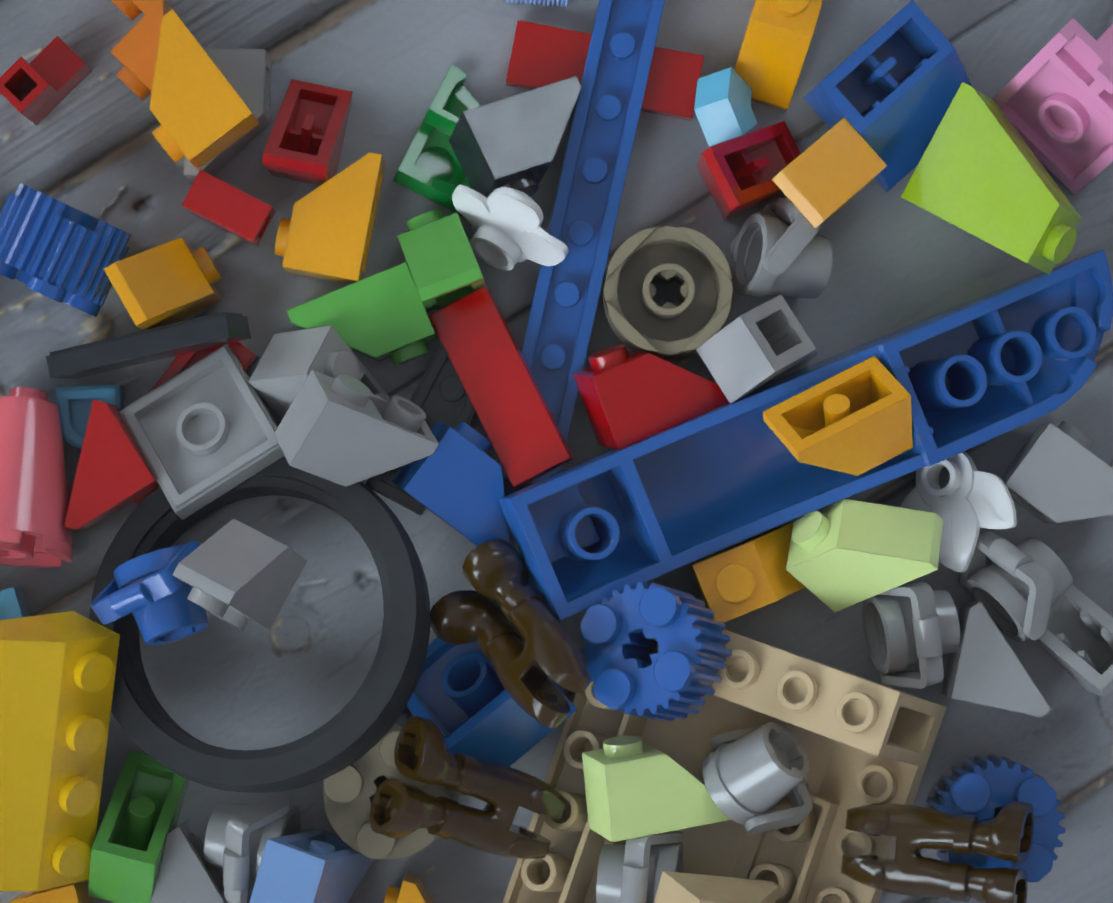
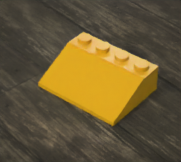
(52, 745)

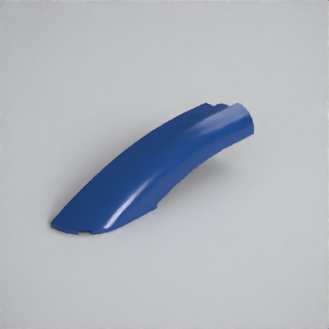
(731, 477)

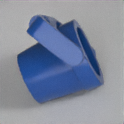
(153, 597)

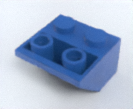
(894, 90)

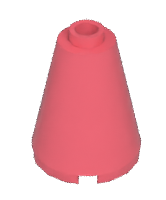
(32, 482)

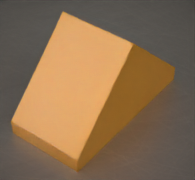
(829, 173)

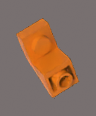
(139, 46)

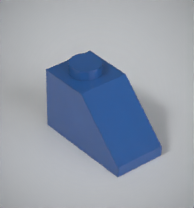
(459, 484)

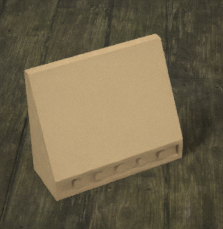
(861, 748)

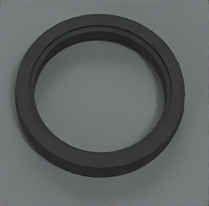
(362, 719)

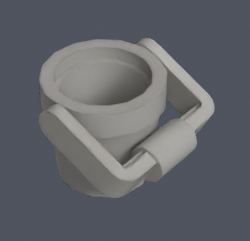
(778, 256)
(1018, 585)
(911, 628)
(754, 771)
(238, 840)
(634, 869)

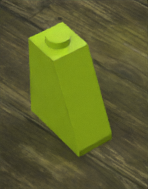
(993, 184)

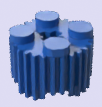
(58, 249)
(622, 646)
(993, 784)

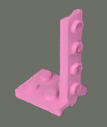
(1066, 104)

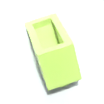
(862, 550)
(642, 792)

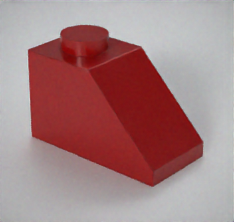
(640, 395)

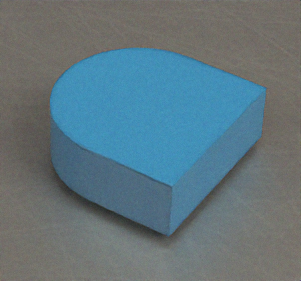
(76, 405)

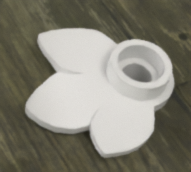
(507, 228)
(965, 505)

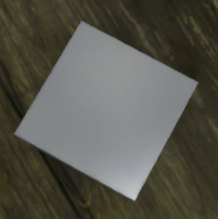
(203, 431)

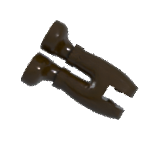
(523, 669)
(423, 757)
(918, 828)

